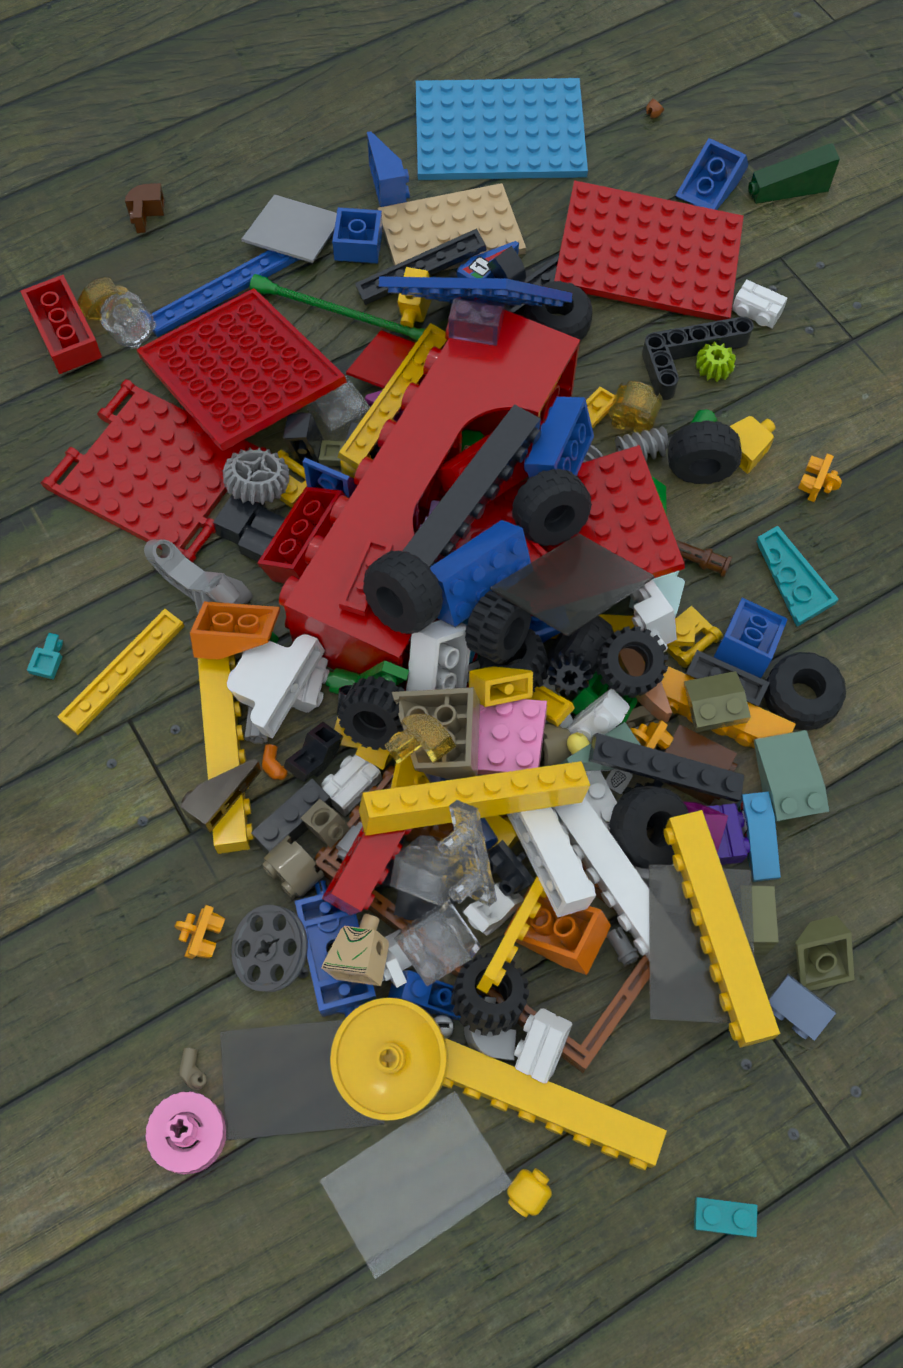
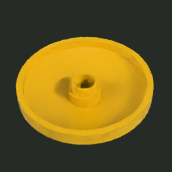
(389, 1059)

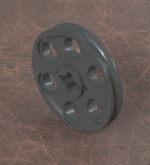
(259, 945)

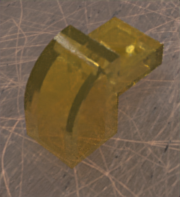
(96, 294)
(421, 732)

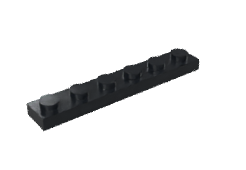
(432, 260)
(666, 767)

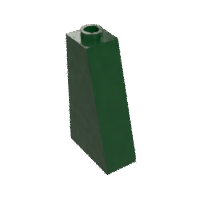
(796, 176)

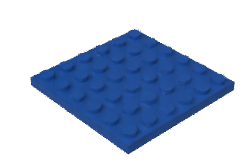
(487, 289)

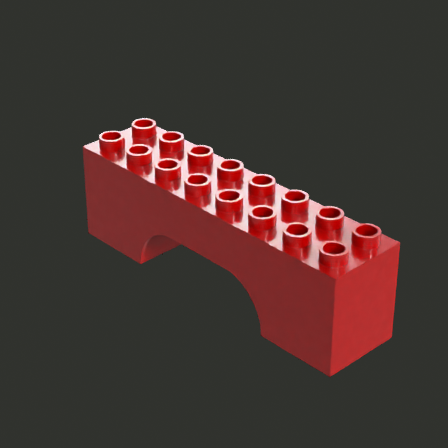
(463, 389)

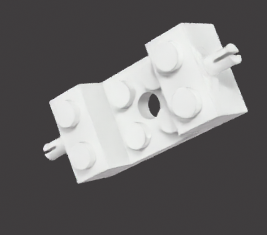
(654, 613)

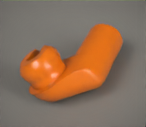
(271, 765)

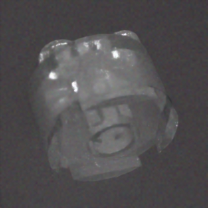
(127, 319)

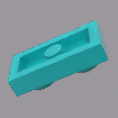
(725, 1217)

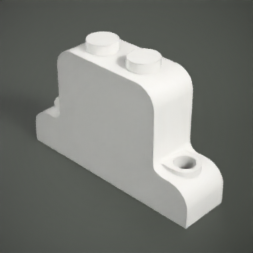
(272, 679)

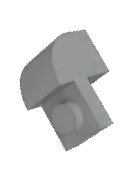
(498, 1047)

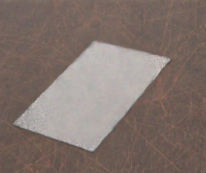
(415, 1184)

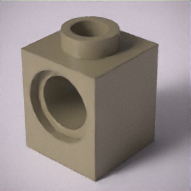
(325, 823)

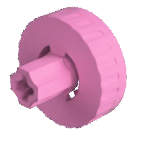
(170, 1117)

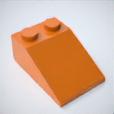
(231, 628)
(567, 939)

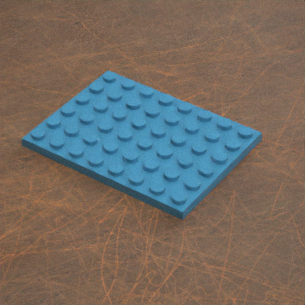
(500, 129)

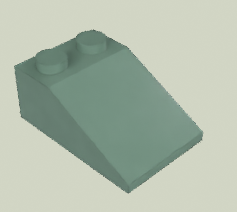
(791, 775)

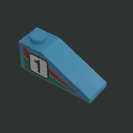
(761, 833)

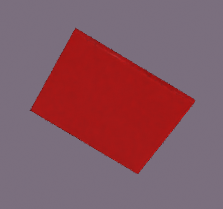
(381, 359)

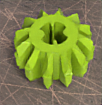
(715, 361)

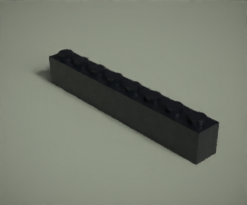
(475, 486)

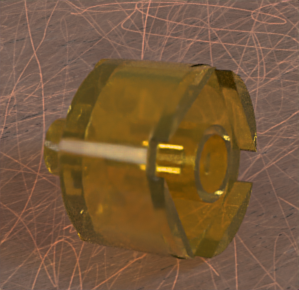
(635, 407)

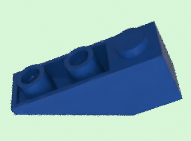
(432, 998)

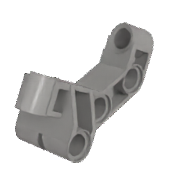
(192, 580)

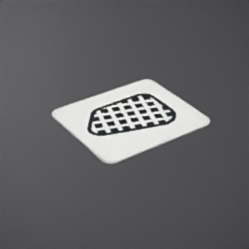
(618, 780)

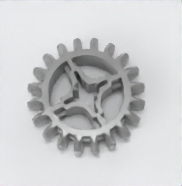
(256, 476)

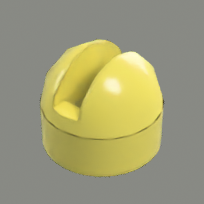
(577, 742)

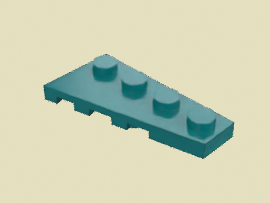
(796, 579)

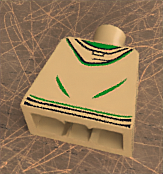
(358, 953)

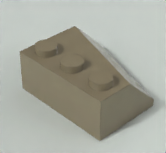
(459, 714)

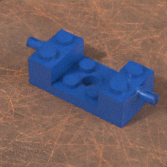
(322, 925)

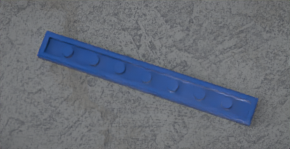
(218, 290)

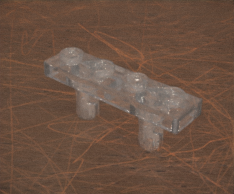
(470, 842)

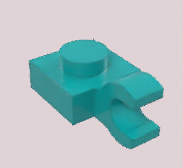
(46, 660)

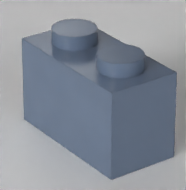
(800, 1007)

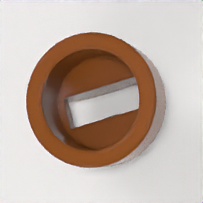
(654, 108)

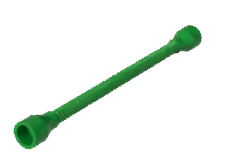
(265, 286)

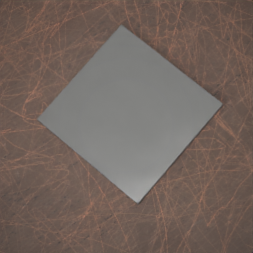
(292, 228)

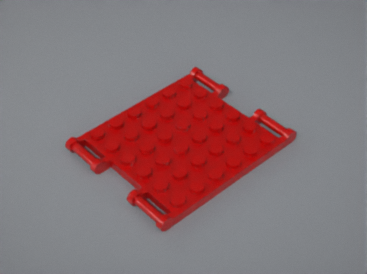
(149, 472)

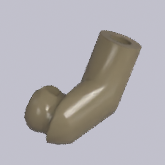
(189, 1072)

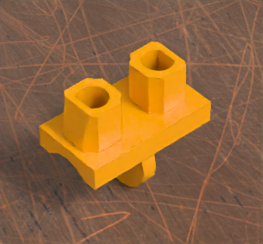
(820, 467)
(653, 735)
(206, 921)

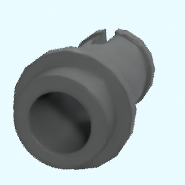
(622, 946)

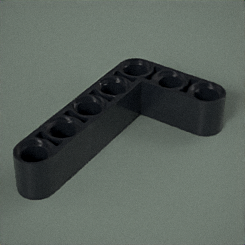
(678, 343)

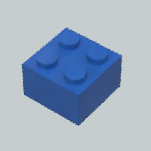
(357, 235)

